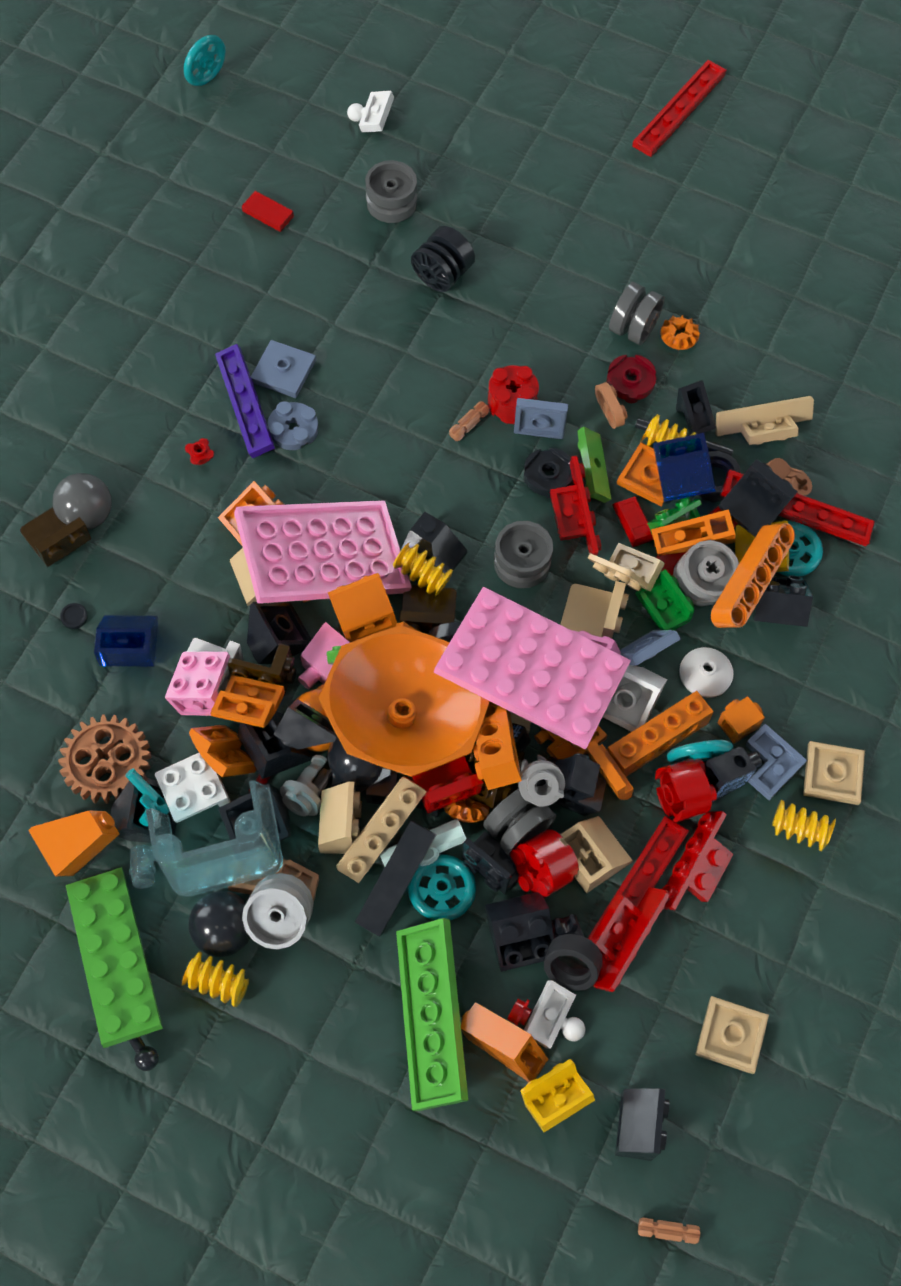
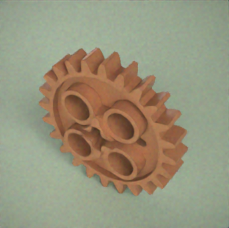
(87, 745)

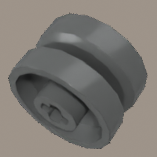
(391, 191)
(636, 313)
(523, 554)
(517, 821)

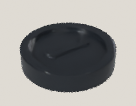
(73, 616)

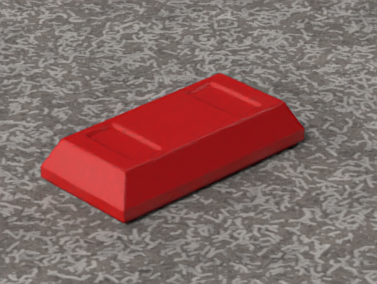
(633, 521)

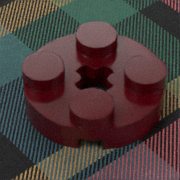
(632, 390)

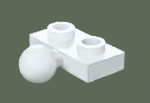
(374, 115)
(551, 1015)

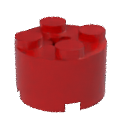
(508, 385)
(685, 789)
(544, 863)

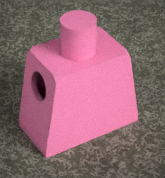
(315, 658)

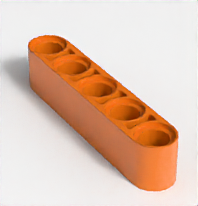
(752, 576)

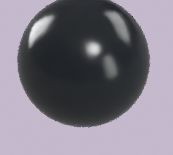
(350, 768)
(218, 924)

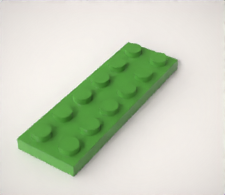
(113, 958)
(431, 1015)

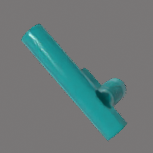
(150, 796)

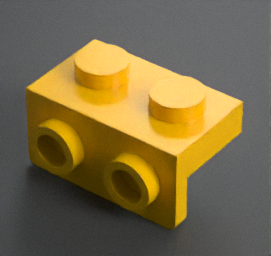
(556, 1095)

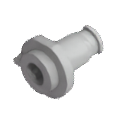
(536, 771)
(303, 794)

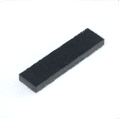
(395, 878)

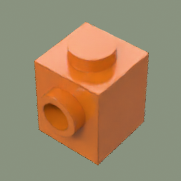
(741, 719)

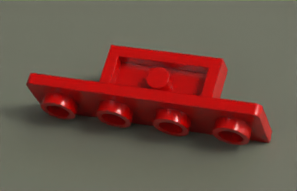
(572, 509)
(700, 864)
(623, 933)

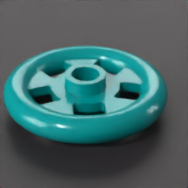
(203, 60)
(814, 550)
(699, 750)
(465, 894)

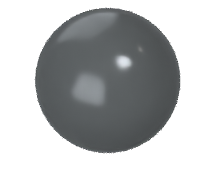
(82, 497)

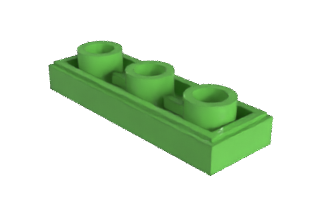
(594, 464)

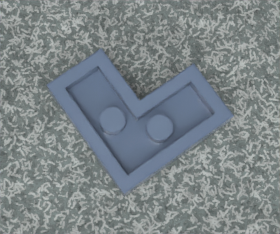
(779, 758)

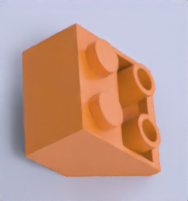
(363, 607)

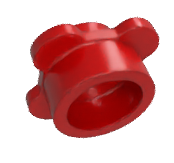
(199, 457)
(520, 1012)

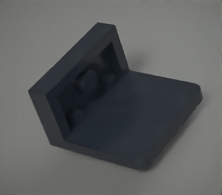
(758, 497)

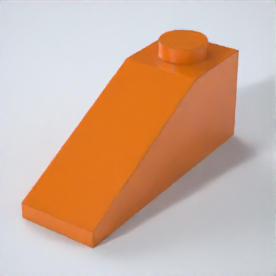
(685, 534)

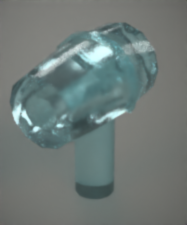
(142, 867)

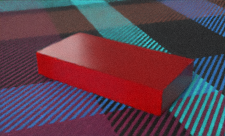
(267, 211)

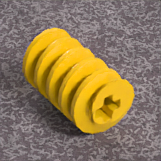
(661, 432)
(422, 569)
(802, 825)
(216, 979)

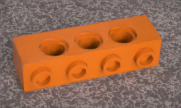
(661, 733)
(496, 749)

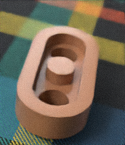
(607, 399)

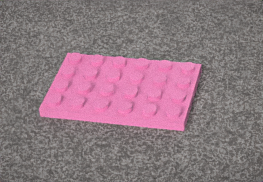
(316, 547)
(533, 667)

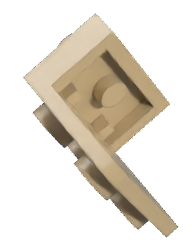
(629, 566)
(594, 609)

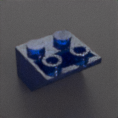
(684, 467)
(126, 640)

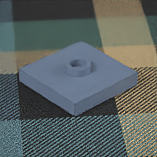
(283, 369)
(540, 418)
(649, 645)

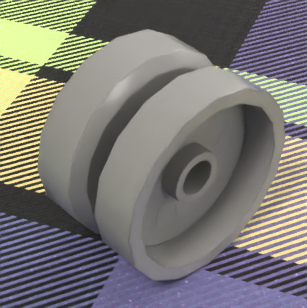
(705, 571)
(278, 911)

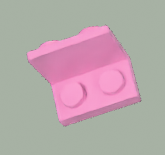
(196, 682)

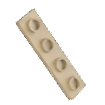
(766, 421)
(380, 829)

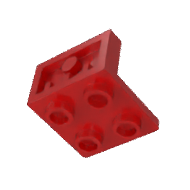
(448, 784)

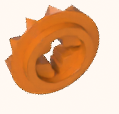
(683, 340)
(468, 810)

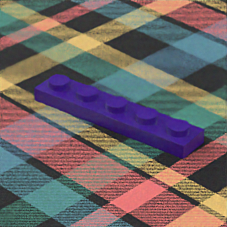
(244, 401)

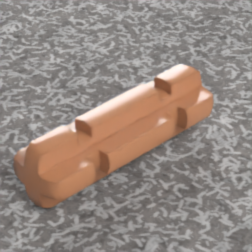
(468, 421)
(669, 1230)

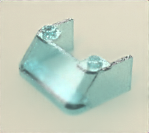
(248, 857)

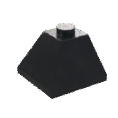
(437, 540)
(275, 625)
(234, 809)
(128, 811)

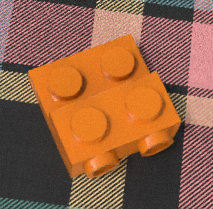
(252, 496)

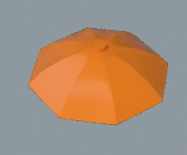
(395, 707)

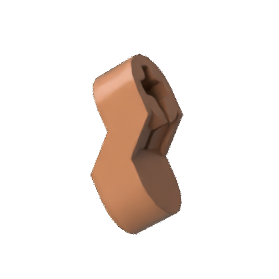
(796, 477)

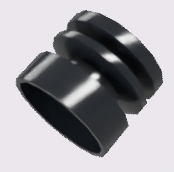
(443, 258)

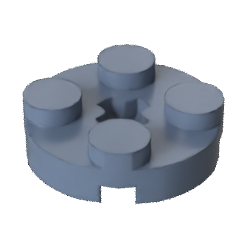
(293, 413)

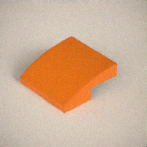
(248, 701)
(222, 750)
(610, 770)

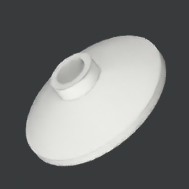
(707, 683)

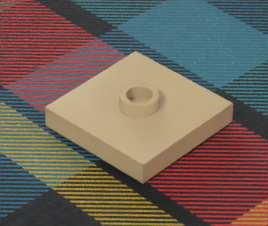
(834, 773)
(732, 1035)

